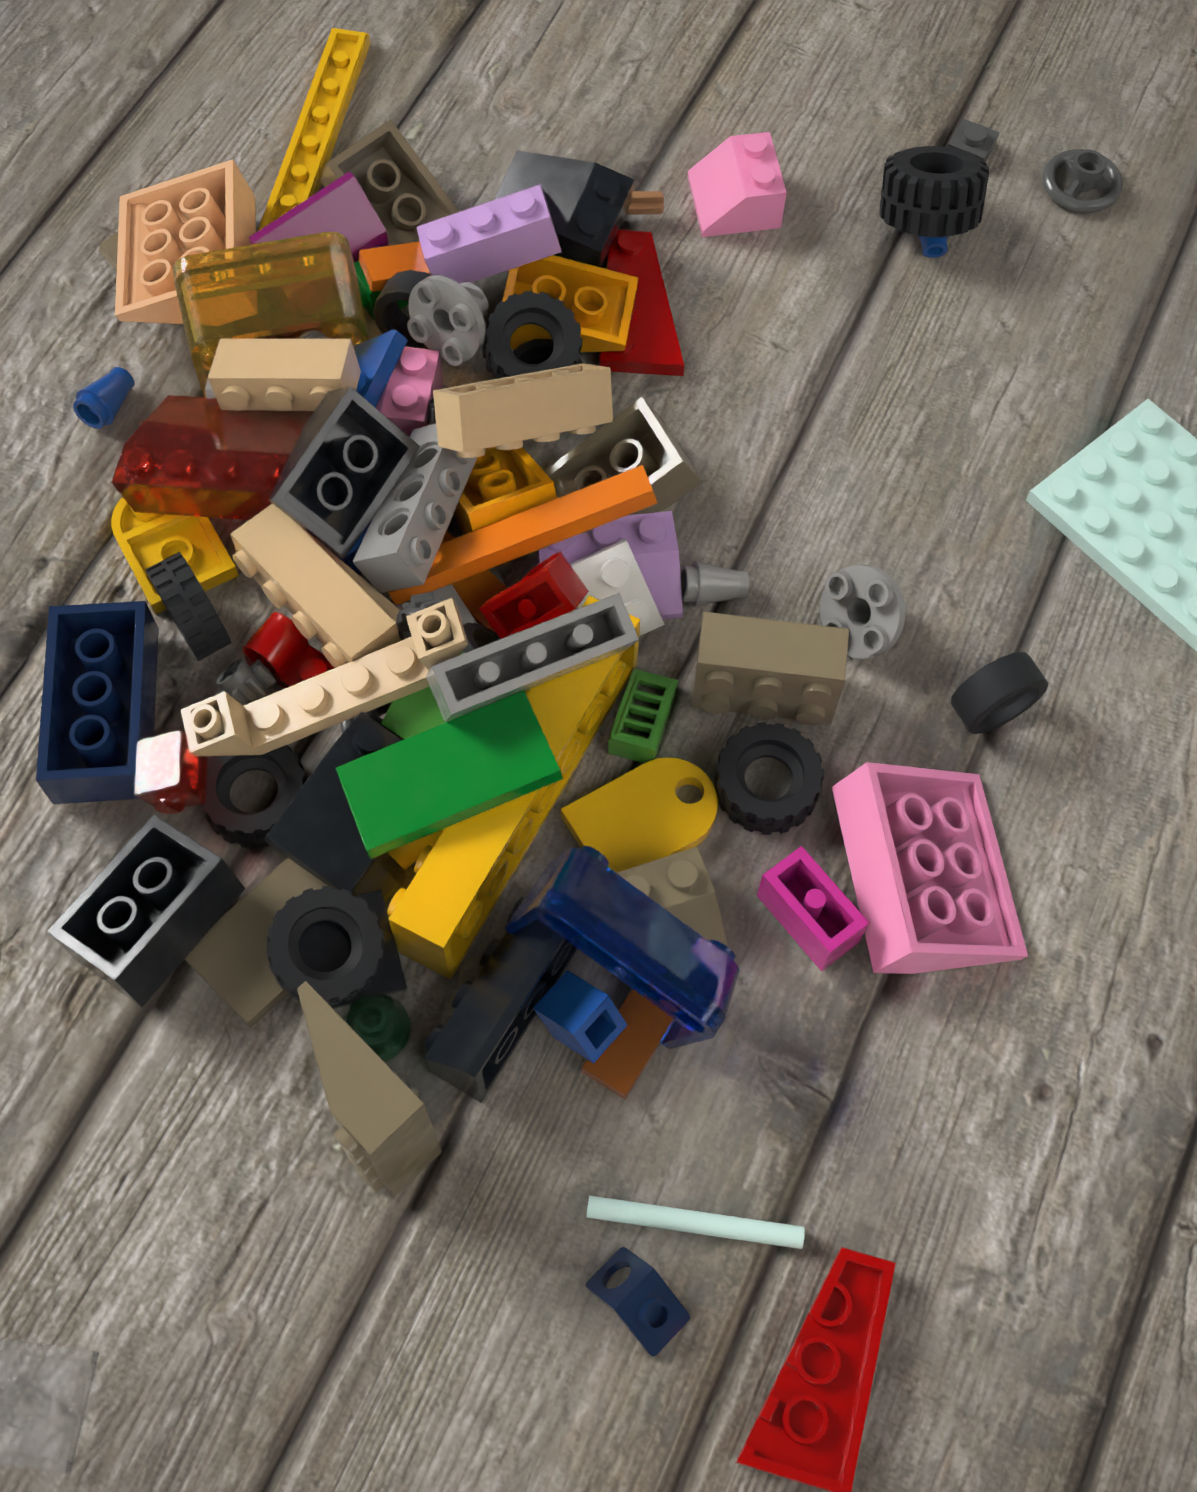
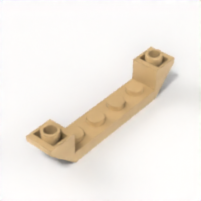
(227, 728)

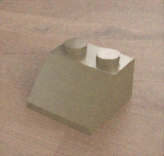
(683, 889)

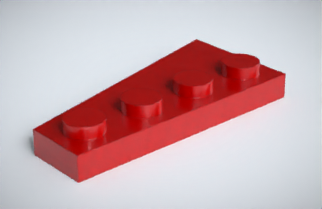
(652, 336)
(822, 1393)

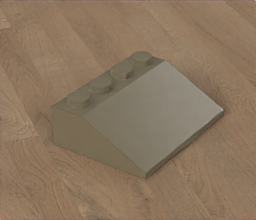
(378, 1115)

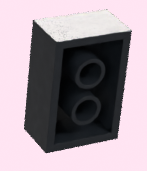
(147, 910)

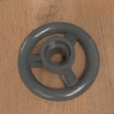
(1087, 172)

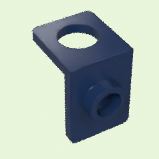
(640, 1301)

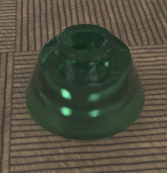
(384, 1038)

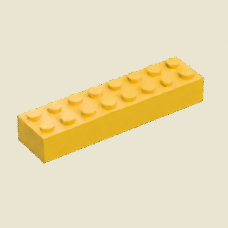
(477, 857)

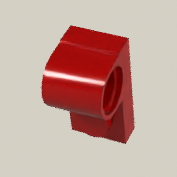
(541, 595)
(285, 652)

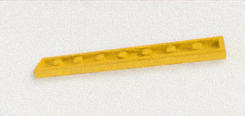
(318, 122)

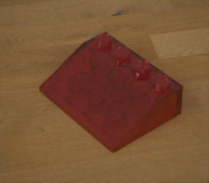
(206, 459)

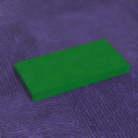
(448, 774)

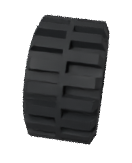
(933, 191)

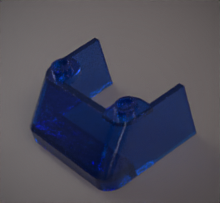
(634, 942)

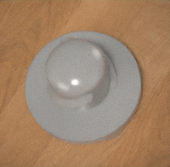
(448, 317)
(867, 605)

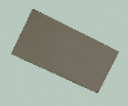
(234, 950)

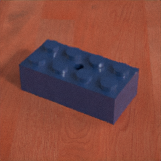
(96, 700)

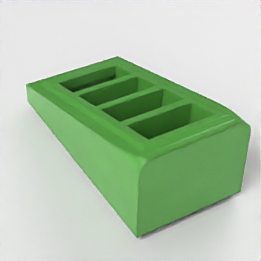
(635, 746)

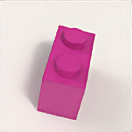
(811, 908)

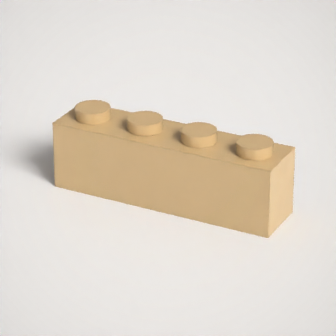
(523, 408)
(312, 587)

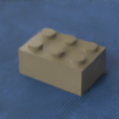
(770, 668)

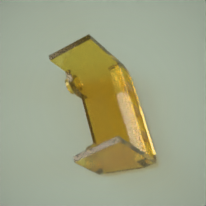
(268, 293)

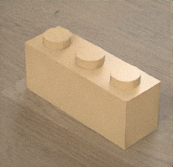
(281, 372)

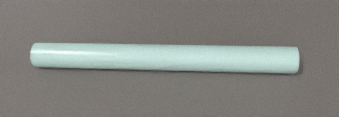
(695, 1222)

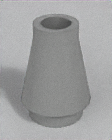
(710, 583)

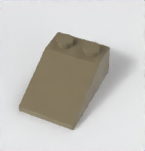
(393, 181)
(631, 440)

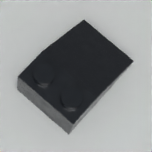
(582, 199)
(342, 469)
(319, 824)

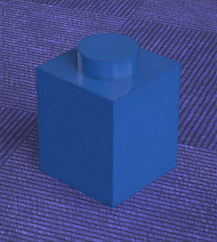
(580, 1016)

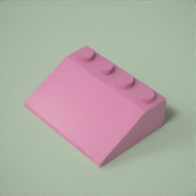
(926, 869)

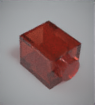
(169, 773)

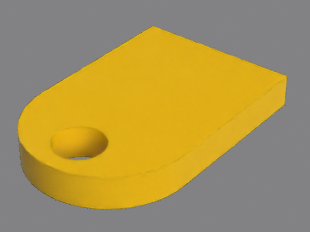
(154, 537)
(641, 816)

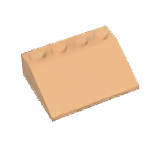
(175, 220)

